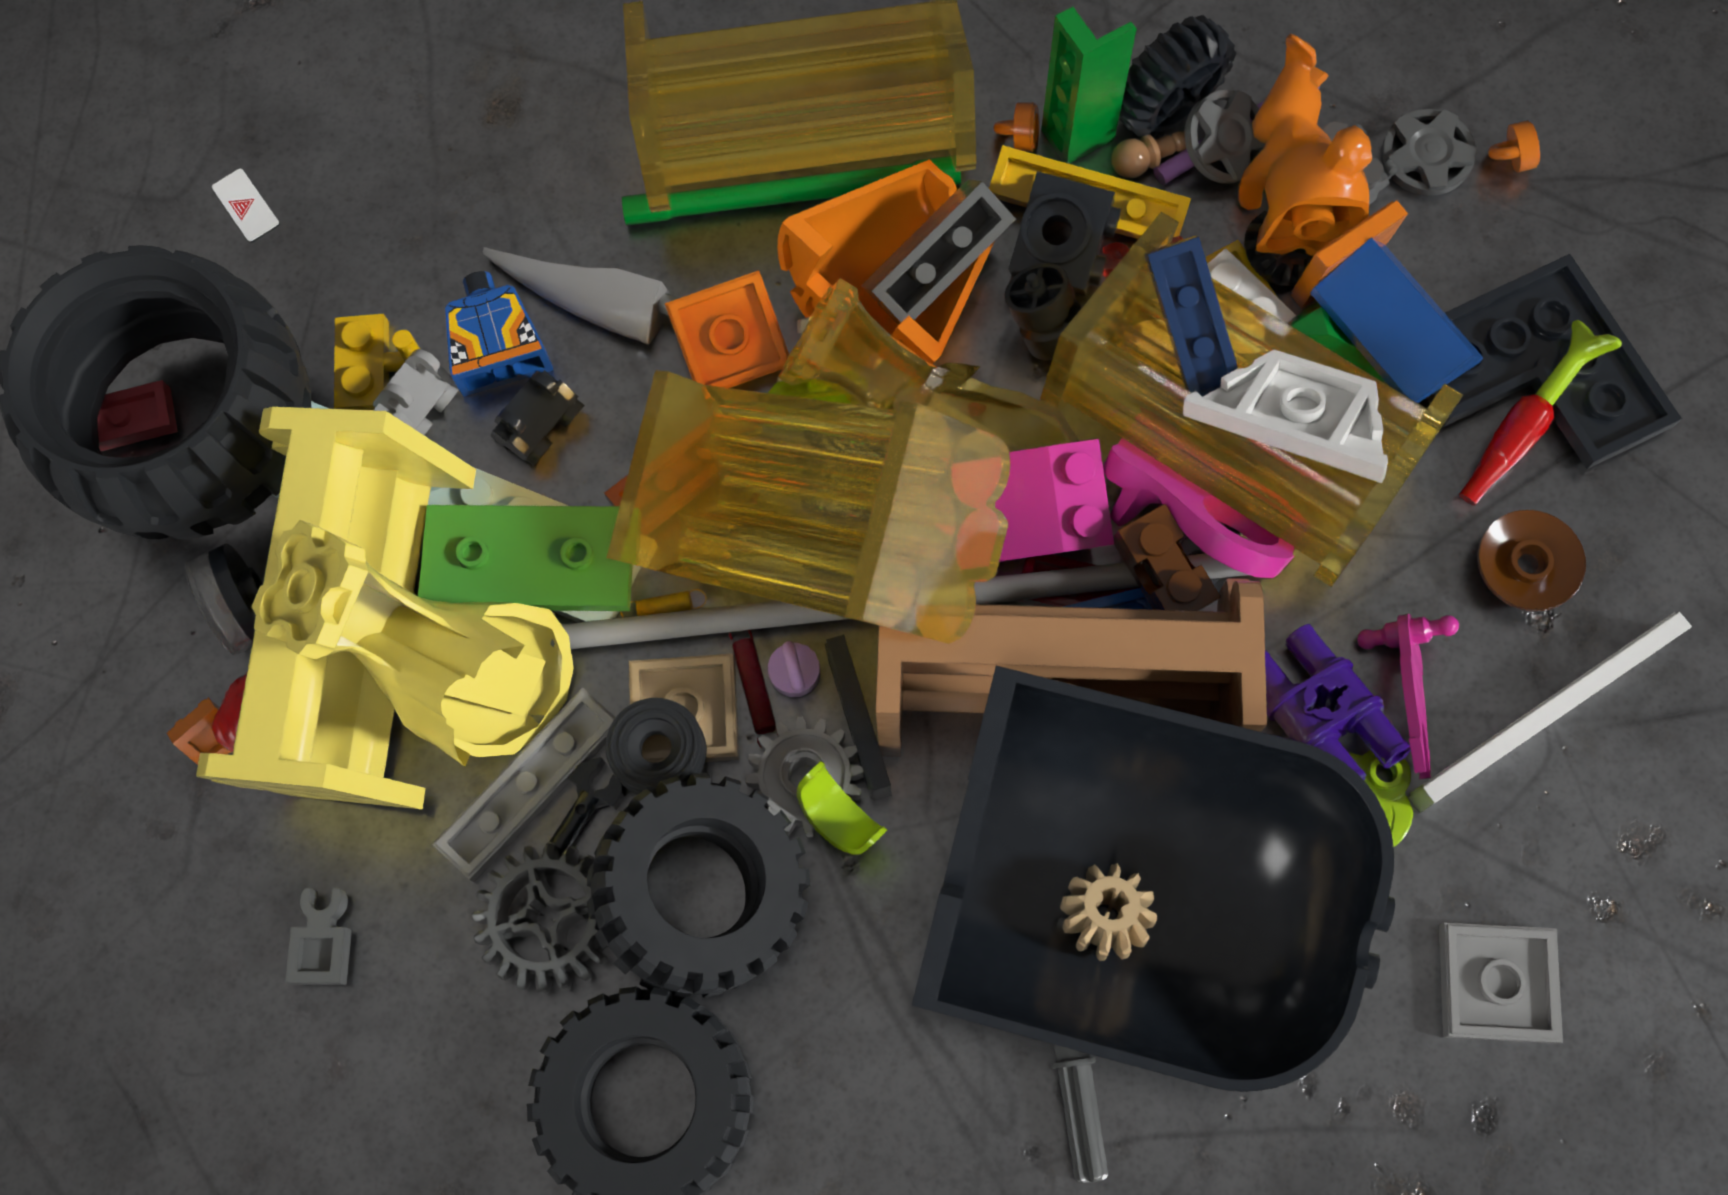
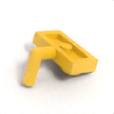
(364, 359)

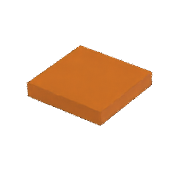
(1379, 226)
(729, 332)

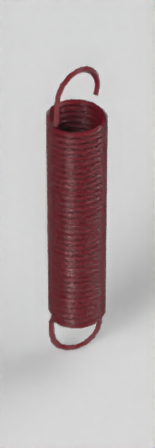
(754, 685)

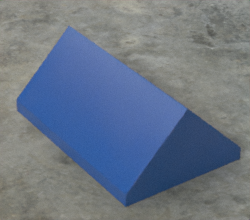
(1395, 322)

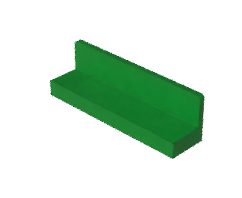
(1084, 85)

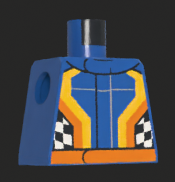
(491, 337)

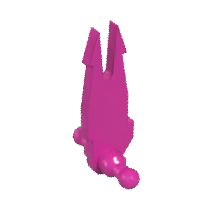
(1407, 635)

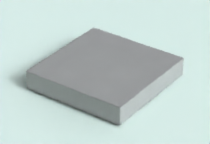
(1500, 983)

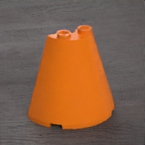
(858, 234)

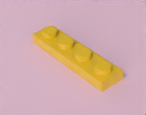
(1139, 203)

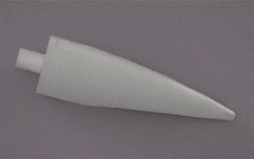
(603, 296)

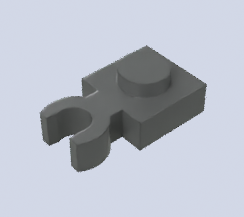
(319, 950)

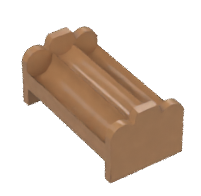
(1165, 658)

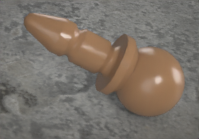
(1135, 156)

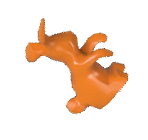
(1309, 180)

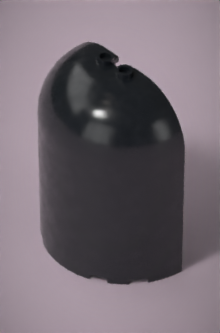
(1259, 870)

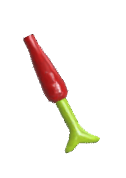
(1534, 413)

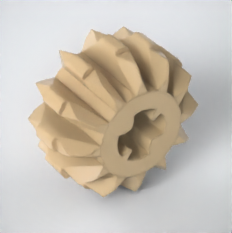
(1118, 894)

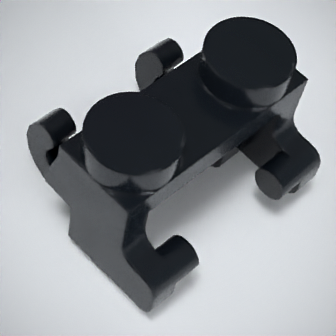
(534, 414)

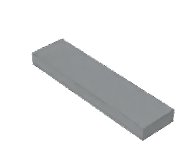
(525, 786)

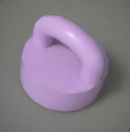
(794, 669)

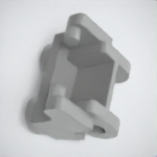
(416, 390)

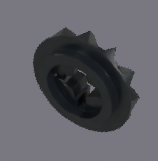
(1280, 271)

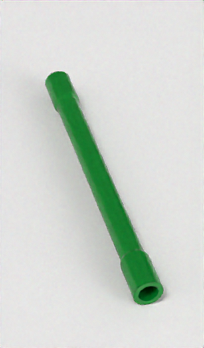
(767, 193)

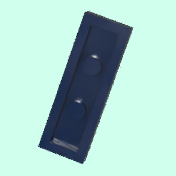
(1192, 314)

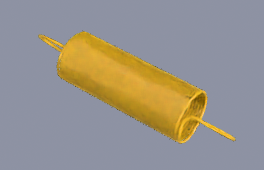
(665, 603)

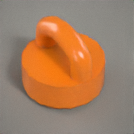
(1024, 127)
(1521, 147)

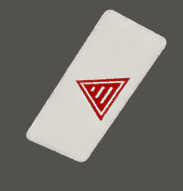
(245, 205)

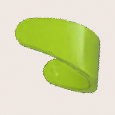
(835, 813)

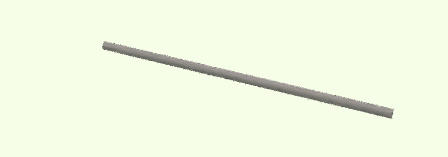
(779, 614)

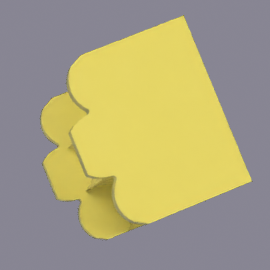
(324, 721)

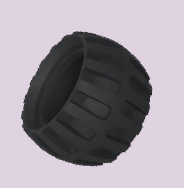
(87, 332)

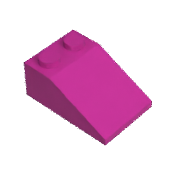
(1055, 501)

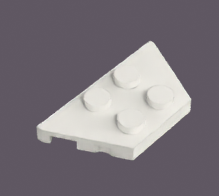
(1301, 411)

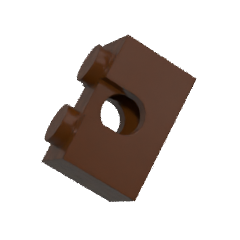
(1157, 542)

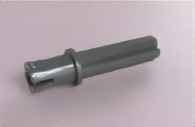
(1081, 1114)

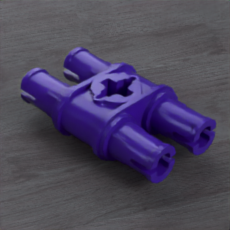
(1333, 686)

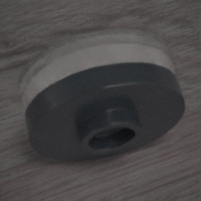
(224, 595)

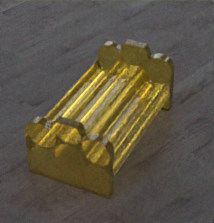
(798, 94)
(1125, 375)
(816, 503)

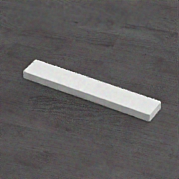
(1548, 711)

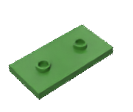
(524, 557)

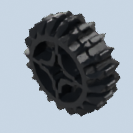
(1175, 75)

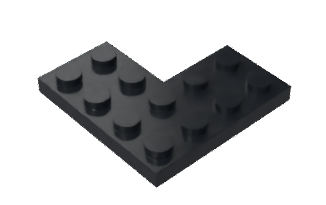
(1526, 334)

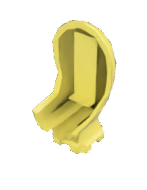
(451, 670)

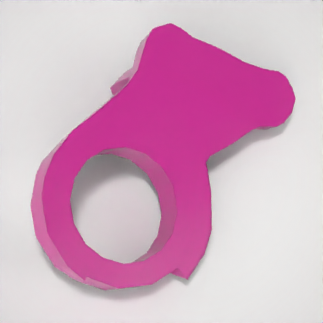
(1195, 512)

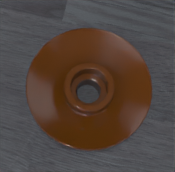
(1545, 543)

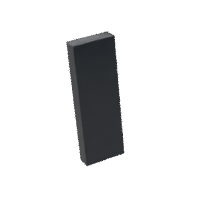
(858, 717)

